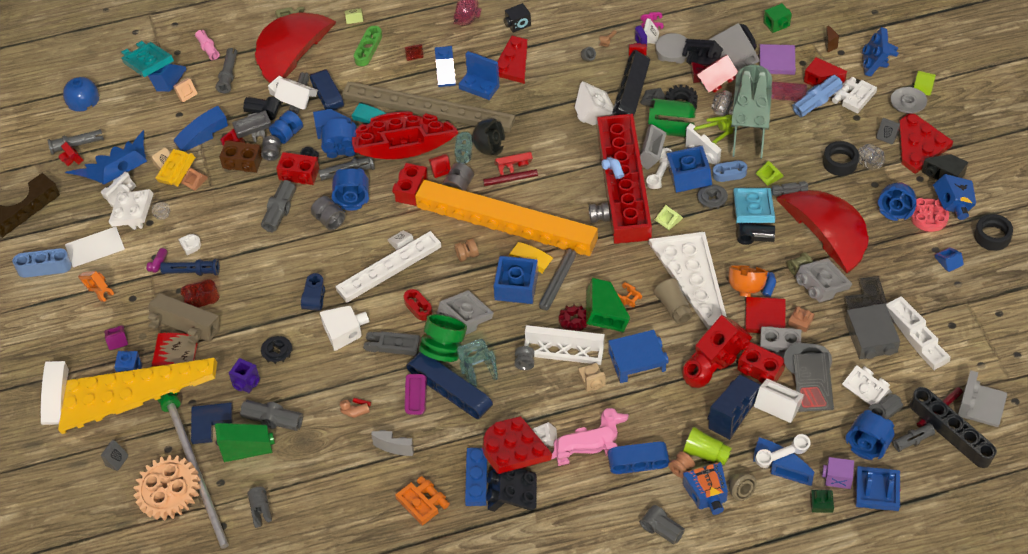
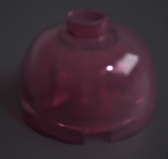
(466, 12)

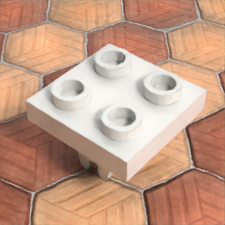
(131, 208)

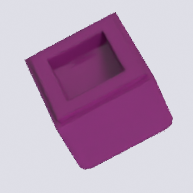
(115, 337)

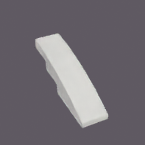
(915, 330)

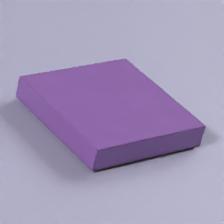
(778, 58)

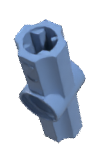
(817, 95)

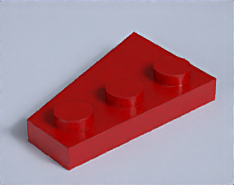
(513, 60)

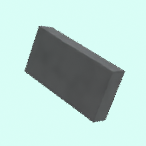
(251, 124)

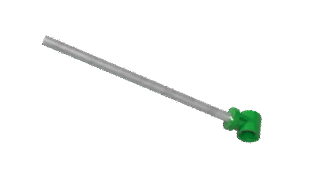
(169, 403)

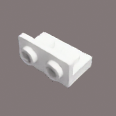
(866, 386)

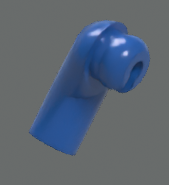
(770, 284)

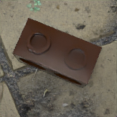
(241, 156)

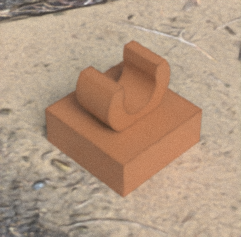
(801, 319)

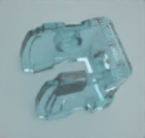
(482, 354)

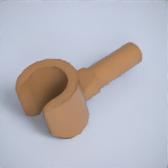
(605, 40)

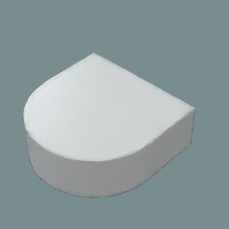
(190, 243)

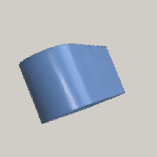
(42, 263)

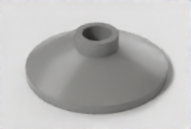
(908, 100)

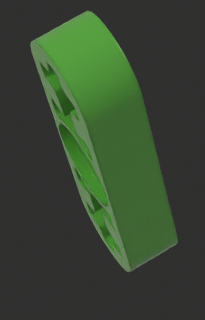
(368, 52)

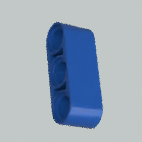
(638, 457)

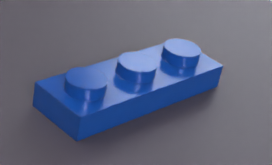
(476, 478)

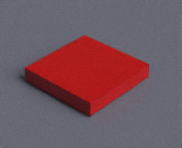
(764, 313)

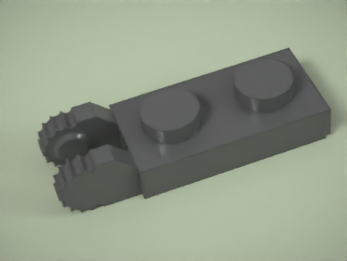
(392, 343)

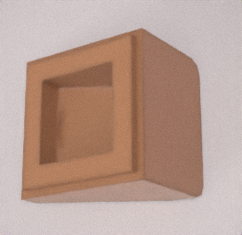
(193, 179)

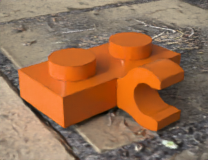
(95, 282)

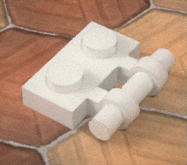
(859, 95)

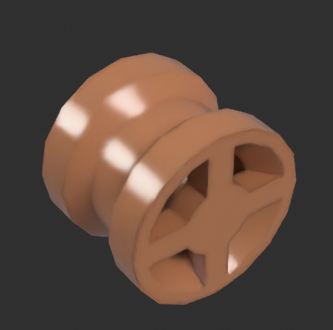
(681, 464)

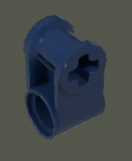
(313, 293)

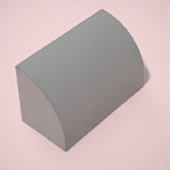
(652, 146)

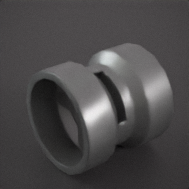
(270, 148)
(599, 212)

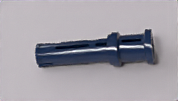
(167, 268)

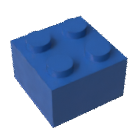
(689, 169)
(516, 279)

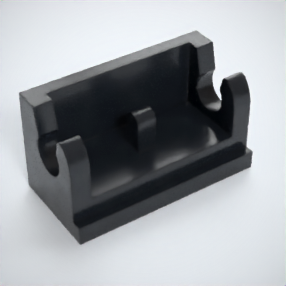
(702, 51)

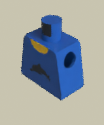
(956, 195)

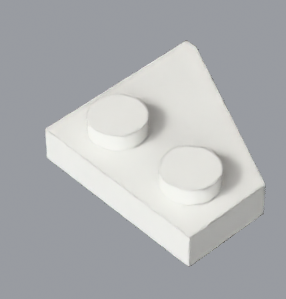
(711, 150)

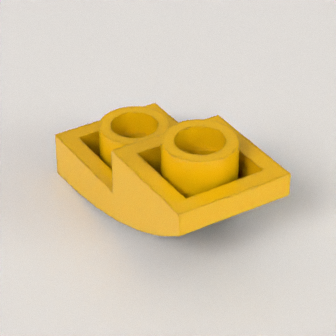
(526, 251)

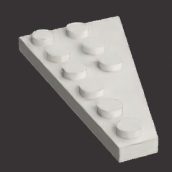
(690, 262)

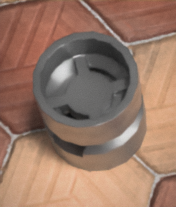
(459, 176)
(328, 213)

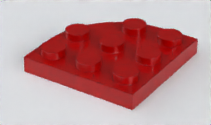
(513, 445)

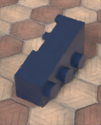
(733, 406)

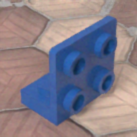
(481, 76)

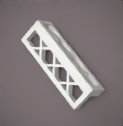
(549, 337)

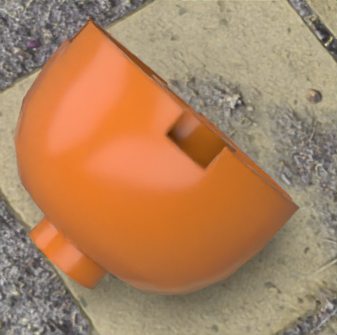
(747, 279)

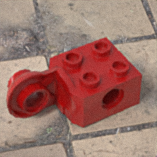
(715, 350)

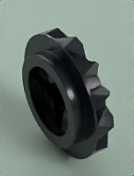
(281, 344)

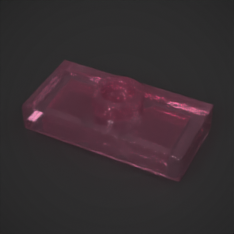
(788, 91)

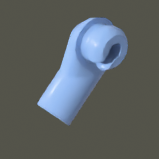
(614, 165)

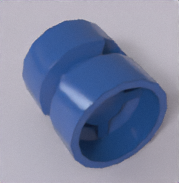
(286, 126)

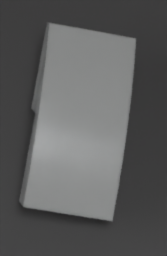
(384, 440)

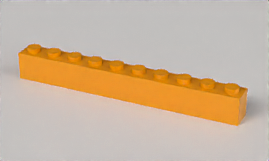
(507, 217)

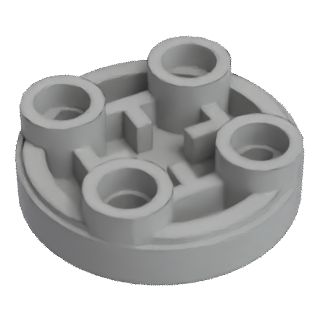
(670, 48)

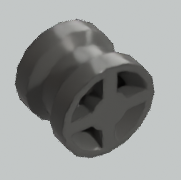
(524, 358)

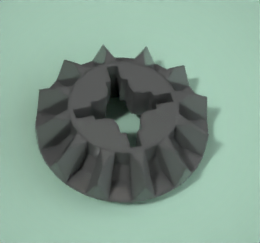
(712, 190)

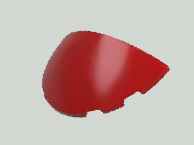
(287, 40)
(401, 135)
(833, 223)

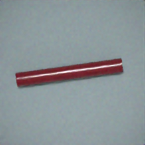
(510, 177)
(947, 400)

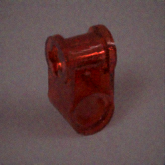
(200, 293)

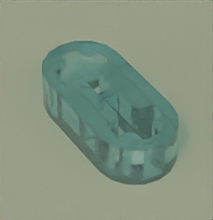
(459, 147)

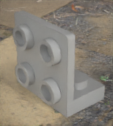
(982, 402)

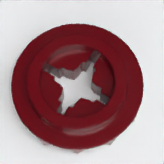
(576, 324)

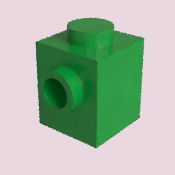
(777, 18)

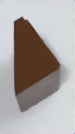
(832, 39)

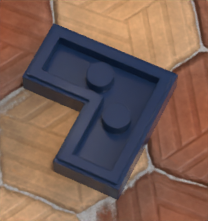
(205, 417)

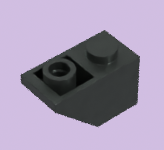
(946, 164)

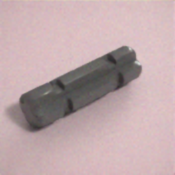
(789, 188)

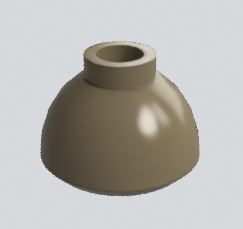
(742, 486)

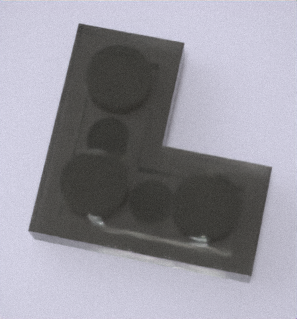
(871, 294)

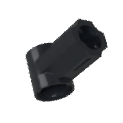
(256, 105)
(750, 232)

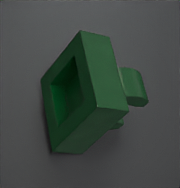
(822, 501)

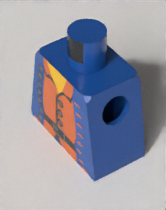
(707, 487)

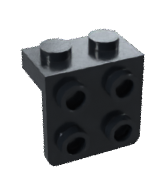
(512, 487)

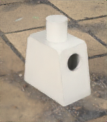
(342, 325)

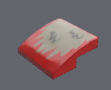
(173, 349)

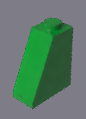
(605, 307)
(243, 440)

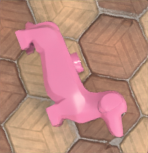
(591, 440)

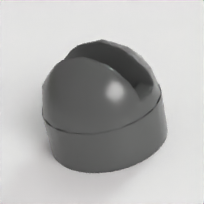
(588, 54)

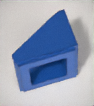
(950, 259)

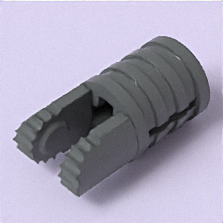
(259, 504)

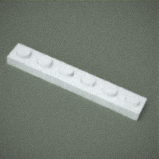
(388, 266)

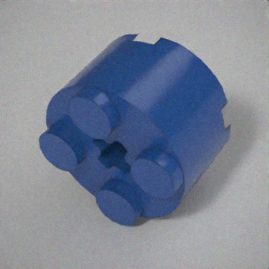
(337, 137)
(350, 188)
(870, 435)

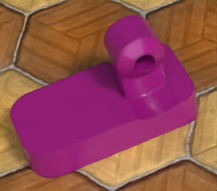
(415, 394)

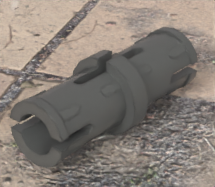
(924, 431)

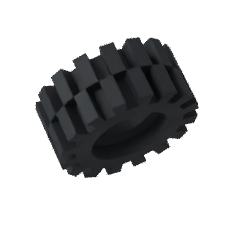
(682, 93)

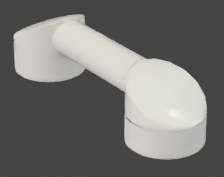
(654, 181)
(799, 445)

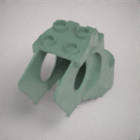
(752, 100)

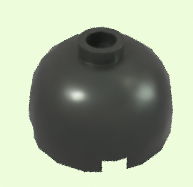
(488, 137)

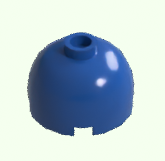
(80, 94)
(897, 201)

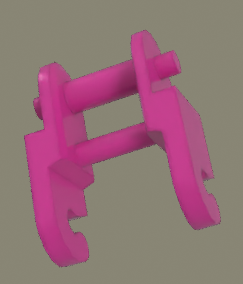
(653, 16)

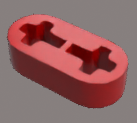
(414, 306)

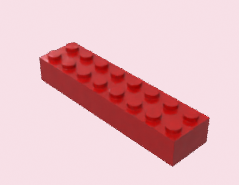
(626, 195)

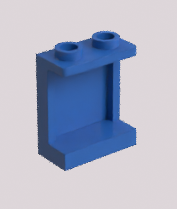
(637, 354)

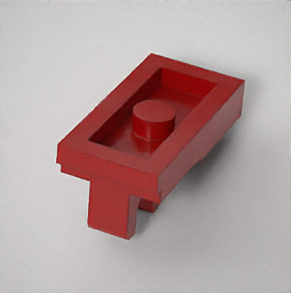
(509, 161)

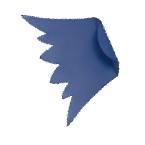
(116, 164)

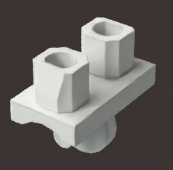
(120, 185)

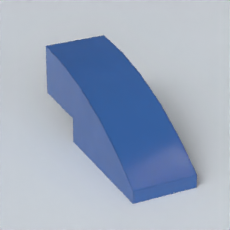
(201, 129)
(787, 467)

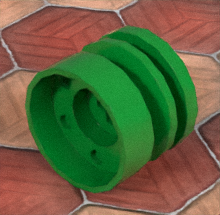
(442, 337)

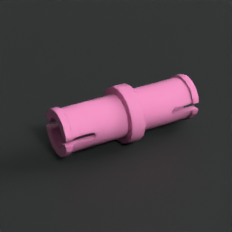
(207, 45)

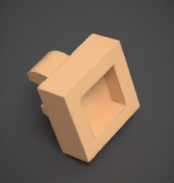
(185, 90)

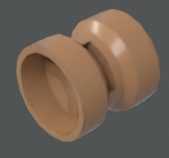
(466, 250)

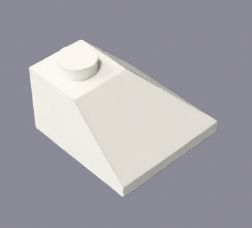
(592, 104)

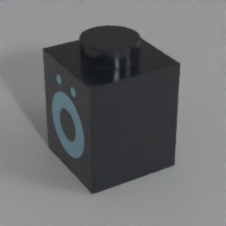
(517, 18)

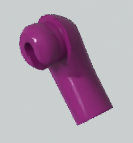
(155, 265)

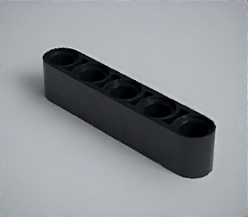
(631, 84)
(956, 436)

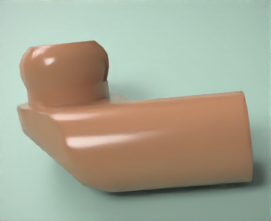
(353, 411)

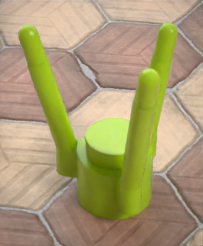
(724, 124)

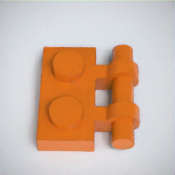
(417, 504)

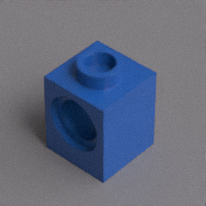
(127, 361)

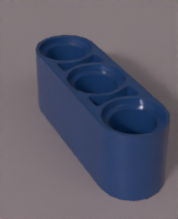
(327, 90)

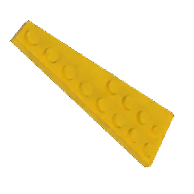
(118, 392)

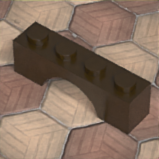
(41, 192)

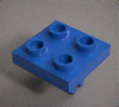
(877, 51)
(878, 488)

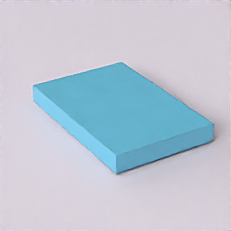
(753, 205)

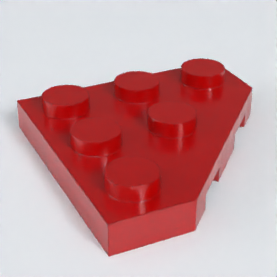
(920, 141)

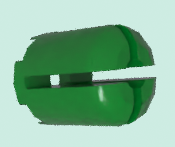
(674, 109)

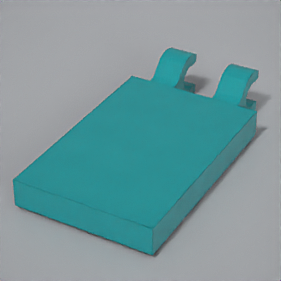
(146, 58)

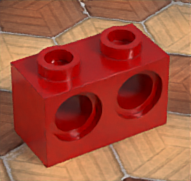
(298, 168)
(409, 183)
(762, 362)

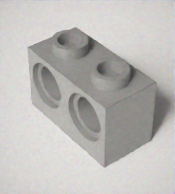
(777, 339)

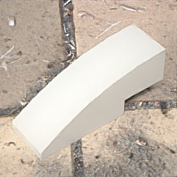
(53, 391)

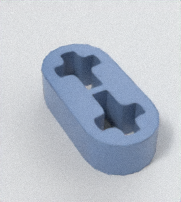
(729, 171)

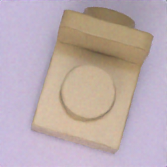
(592, 377)

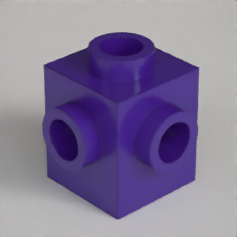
(244, 375)

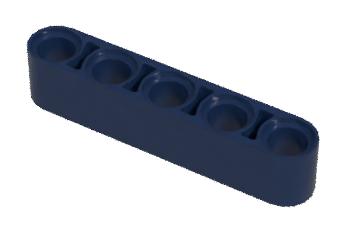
(451, 385)

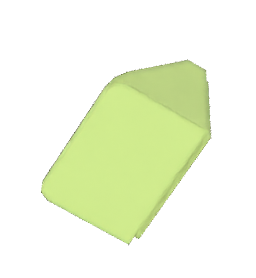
(353, 16)
(668, 217)

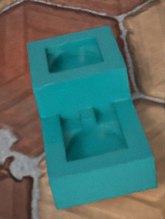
(364, 113)

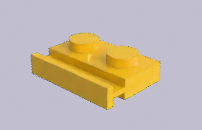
(175, 167)

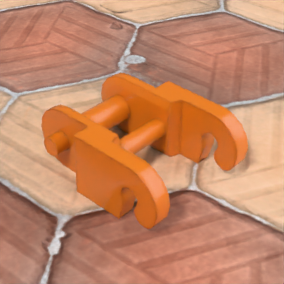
(632, 291)

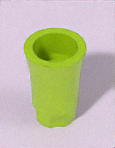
(706, 447)

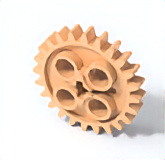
(167, 487)

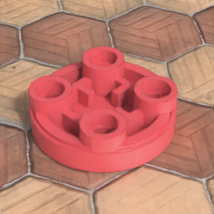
(930, 215)

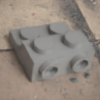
(822, 279)
(466, 309)

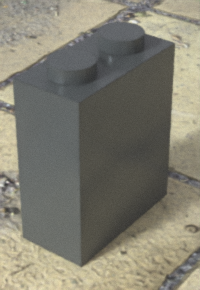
(872, 331)

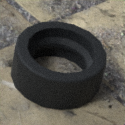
(845, 148)
(999, 222)

